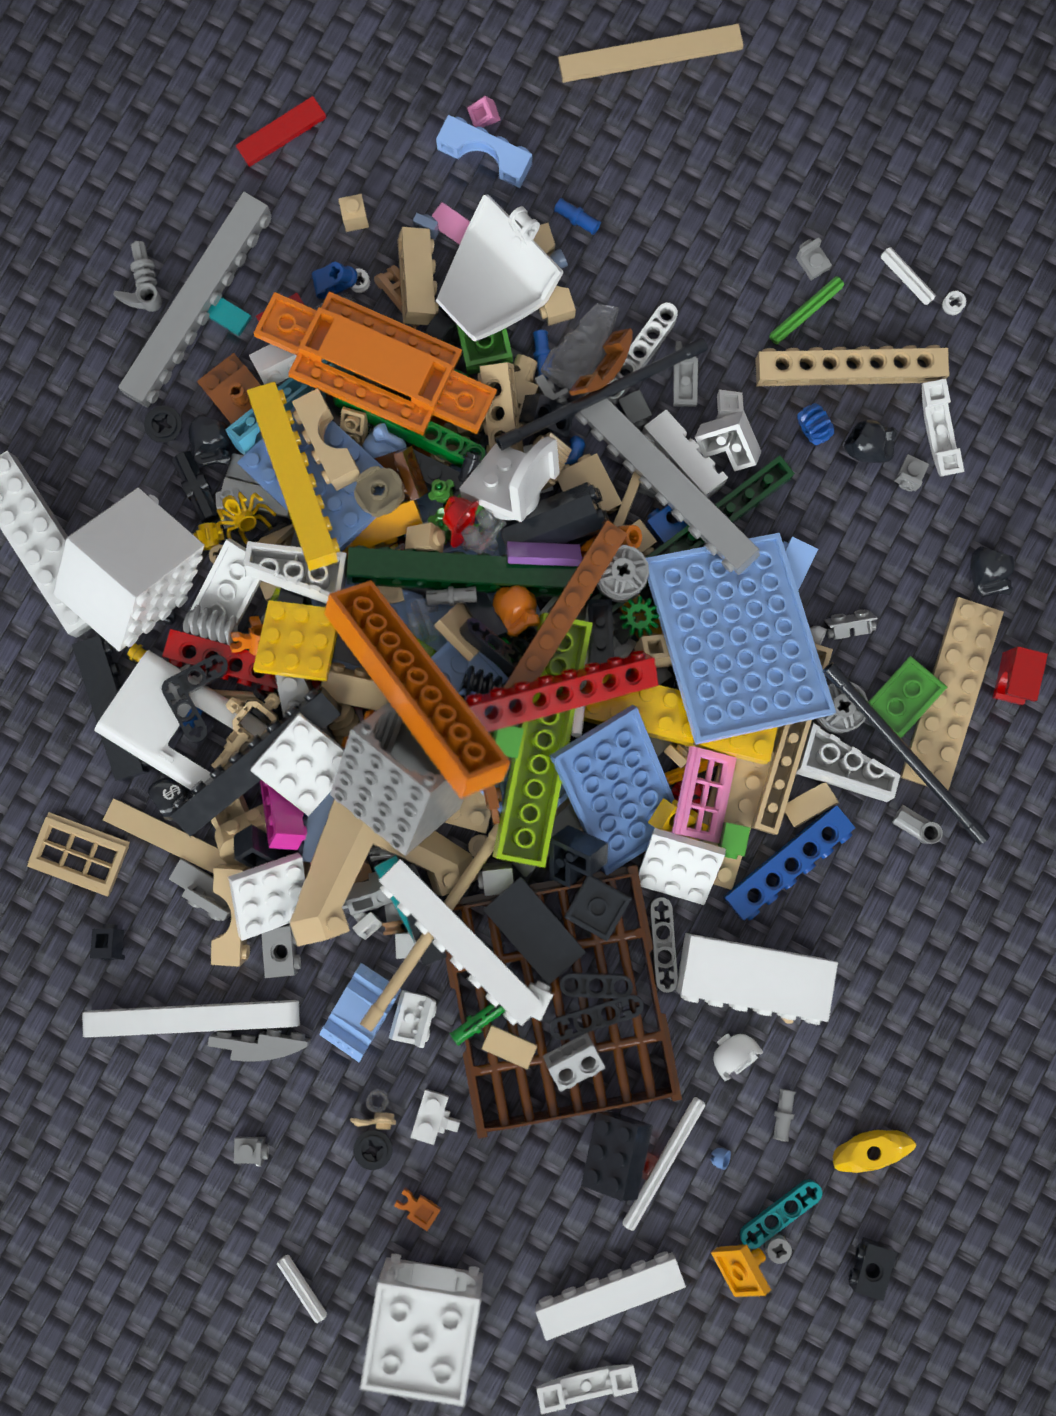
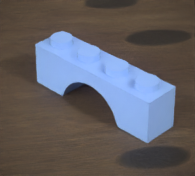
(460, 138)

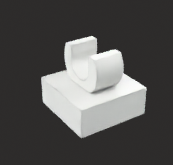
(366, 924)

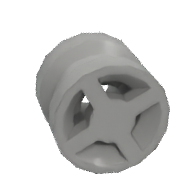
(775, 1244)

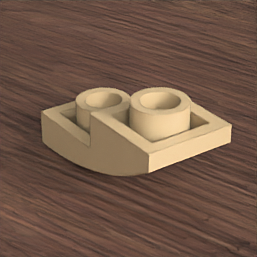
(354, 424)
(810, 804)

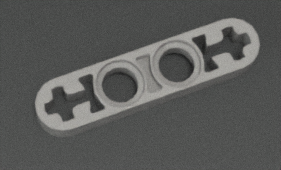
(663, 944)

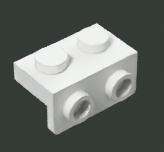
(413, 1018)

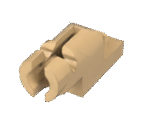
(524, 375)

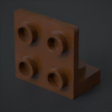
(408, 469)

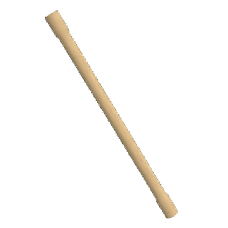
(378, 1009)

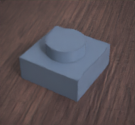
(426, 222)

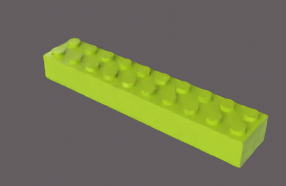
(532, 778)

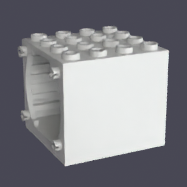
(422, 1331)

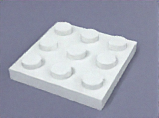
(301, 764)
(680, 866)
(266, 895)

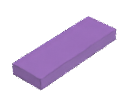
(543, 553)

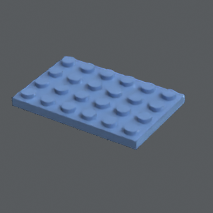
(340, 506)
(614, 784)

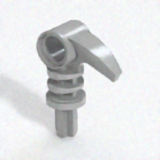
(145, 281)

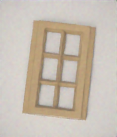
(68, 874)

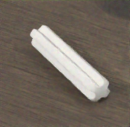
(908, 276)
(302, 1288)

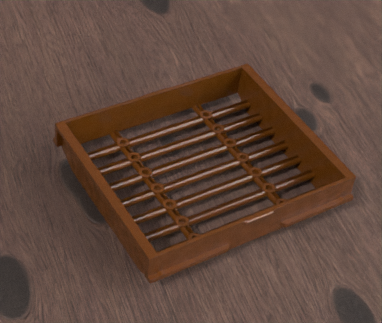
(616, 1043)

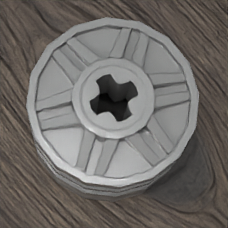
(629, 586)
(844, 720)

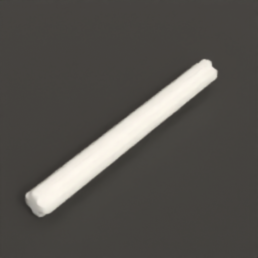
(664, 1163)

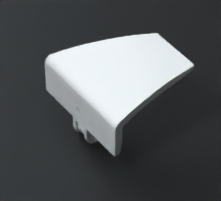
(497, 272)

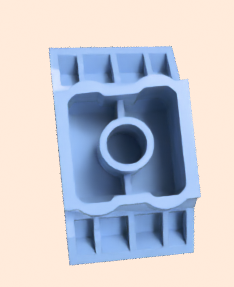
(343, 1023)

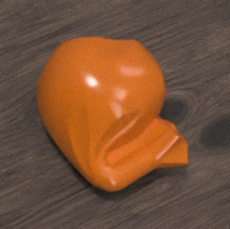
(516, 609)

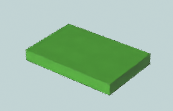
(907, 696)

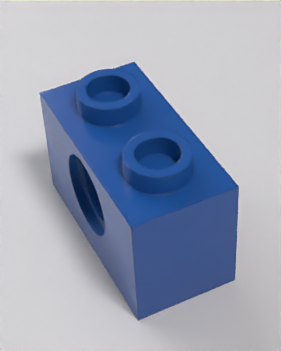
(660, 527)

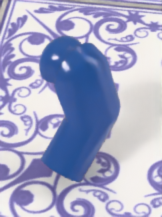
(577, 446)

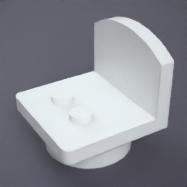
(511, 480)

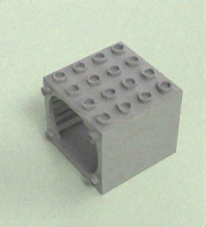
(393, 782)

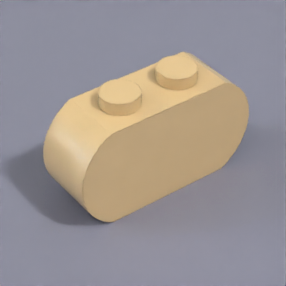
(225, 832)

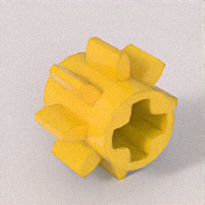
(208, 535)

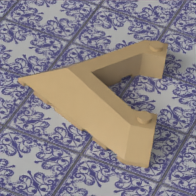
(338, 861)

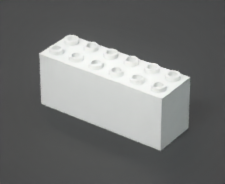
(756, 978)

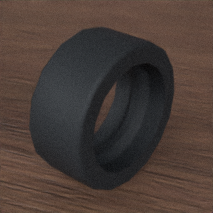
(441, 328)

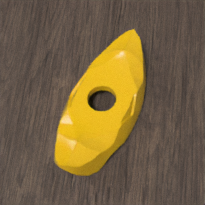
(853, 1154)

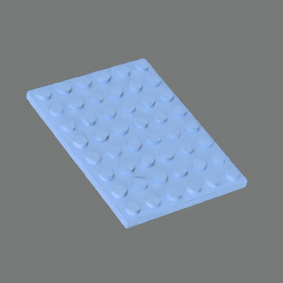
(738, 641)

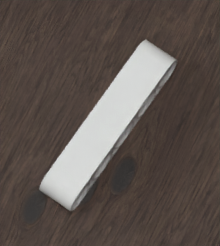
(647, 345)

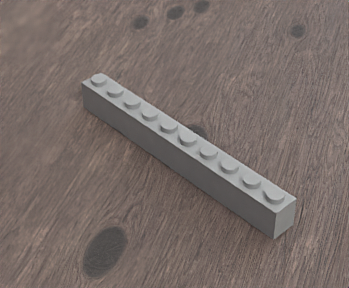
(194, 299)
(670, 485)

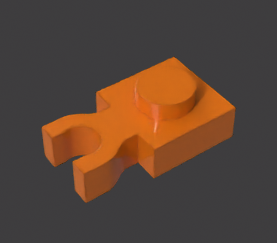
(421, 1210)

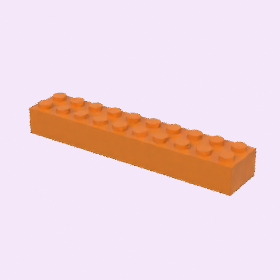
(417, 689)

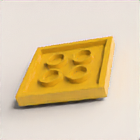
(296, 642)

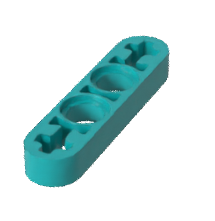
(777, 1209)

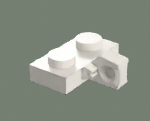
(433, 1118)

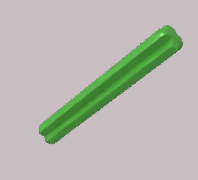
(806, 310)

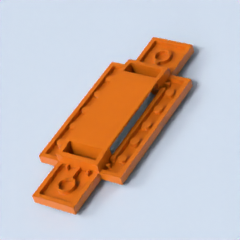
(381, 352)

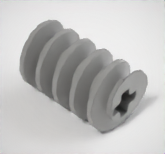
(210, 625)

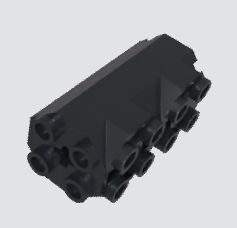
(561, 518)

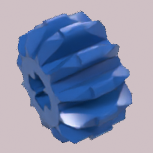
(815, 424)

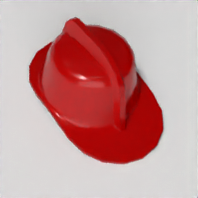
(457, 516)

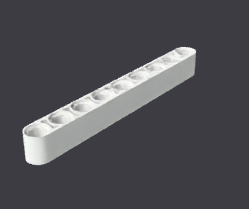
(191, 1018)

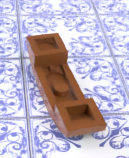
(617, 349)

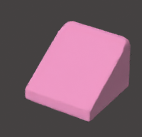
(483, 112)

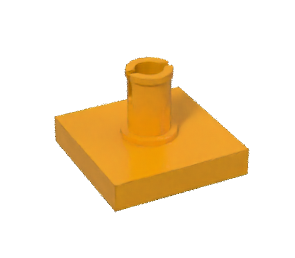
(742, 1270)

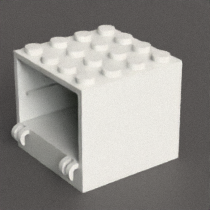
(128, 569)

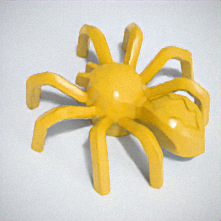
(242, 518)

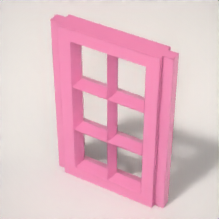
(687, 790)

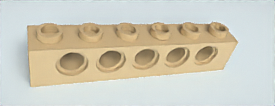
(504, 375)

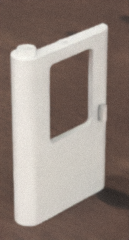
(144, 722)

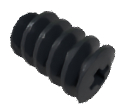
(478, 683)

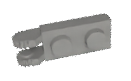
(685, 381)

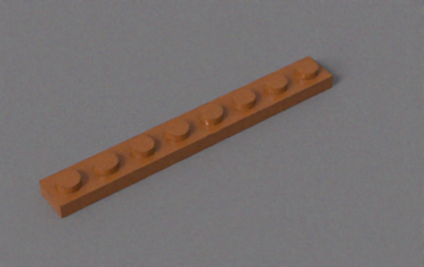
(568, 605)

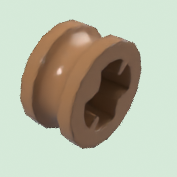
(393, 927)

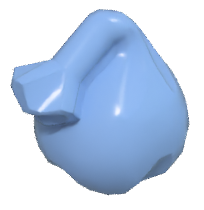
(382, 442)

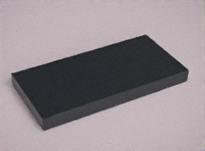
(534, 930)

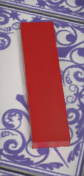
(281, 131)

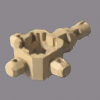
(240, 736)

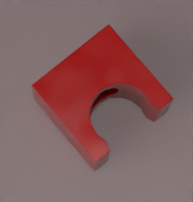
(1020, 675)

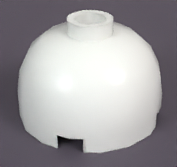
(735, 1054)

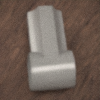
(916, 824)

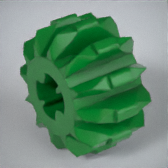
(638, 608)

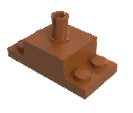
(228, 387)

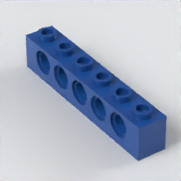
(841, 832)

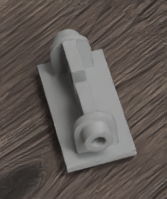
(860, 621)

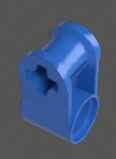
(333, 279)

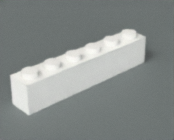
(609, 1295)

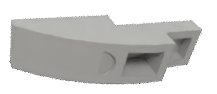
(366, 896)
(268, 1046)

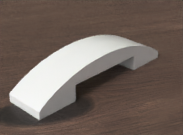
(940, 429)
(586, 1385)

